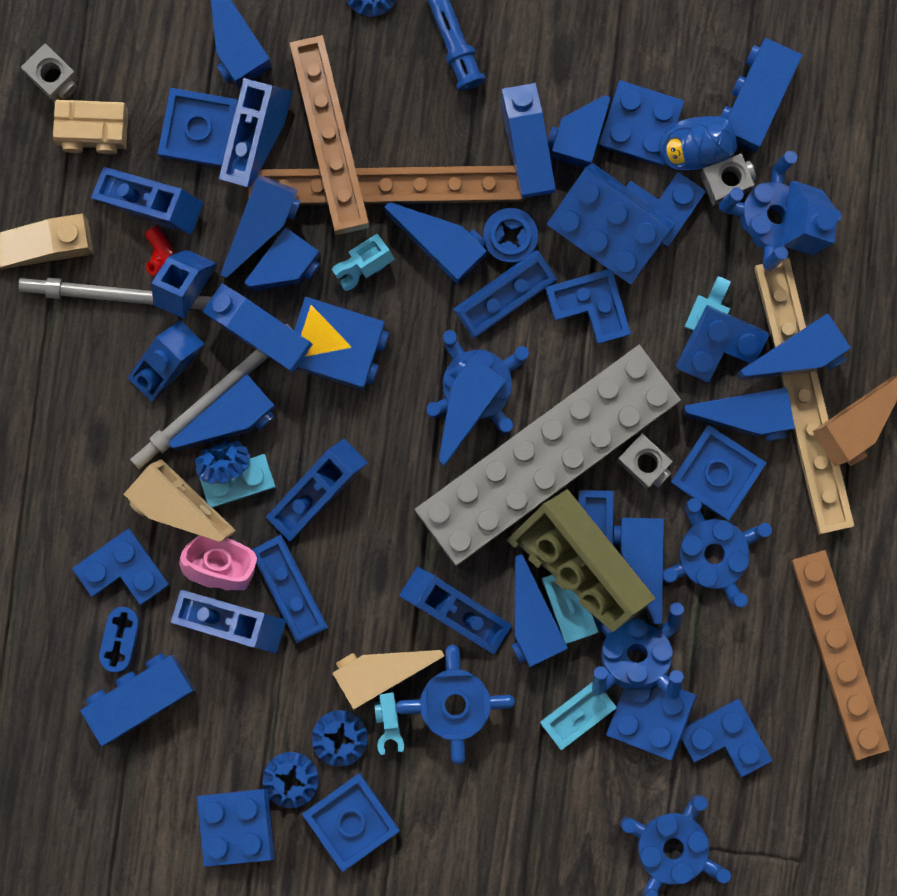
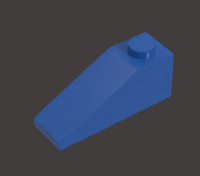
(236, 45)
(254, 130)
(527, 140)
(148, 199)
(263, 216)
(444, 242)
(257, 328)
(805, 352)
(469, 398)
(232, 414)
(750, 414)
(316, 489)
(642, 548)
(455, 610)
(228, 621)
(533, 622)

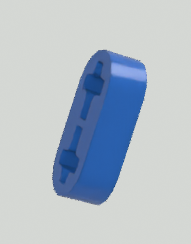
(111, 637)

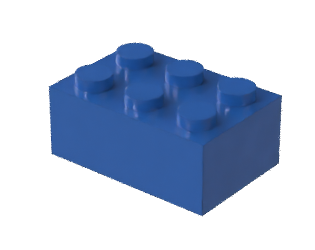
(611, 223)

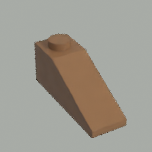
(858, 425)

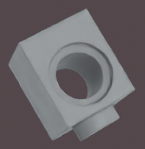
(43, 61)
(715, 186)
(640, 447)

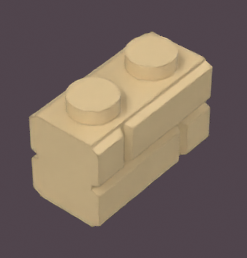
(90, 125)

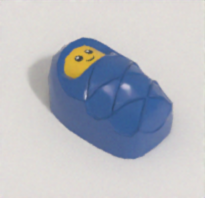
(698, 143)

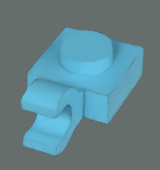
(365, 258)
(714, 300)
(386, 712)

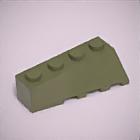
(582, 560)

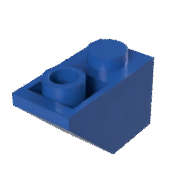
(181, 282)
(165, 360)

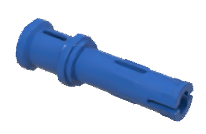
(458, 50)

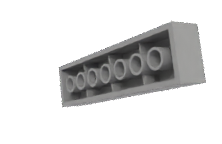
(547, 455)

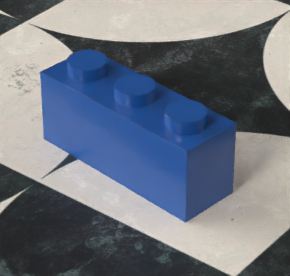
(760, 92)
(136, 698)

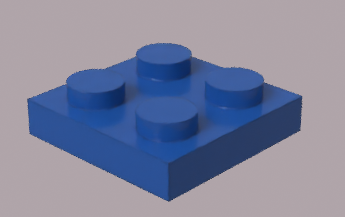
(638, 122)
(196, 127)
(718, 472)
(652, 720)
(351, 822)
(235, 827)

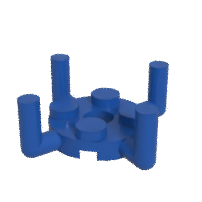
(754, 209)
(503, 368)
(734, 548)
(653, 643)
(450, 726)
(694, 841)

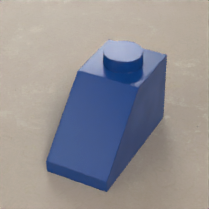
(579, 133)
(809, 219)
(284, 263)

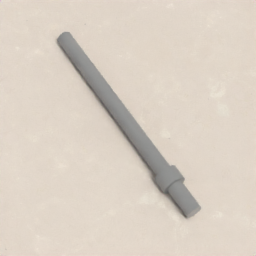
(56, 288)
(160, 440)

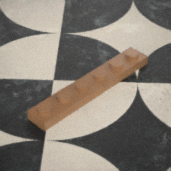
(329, 135)
(840, 655)

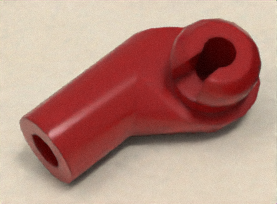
(161, 251)

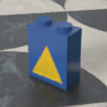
(342, 343)

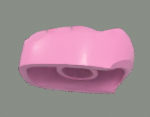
(218, 564)

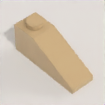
(46, 241)
(170, 500)
(375, 673)

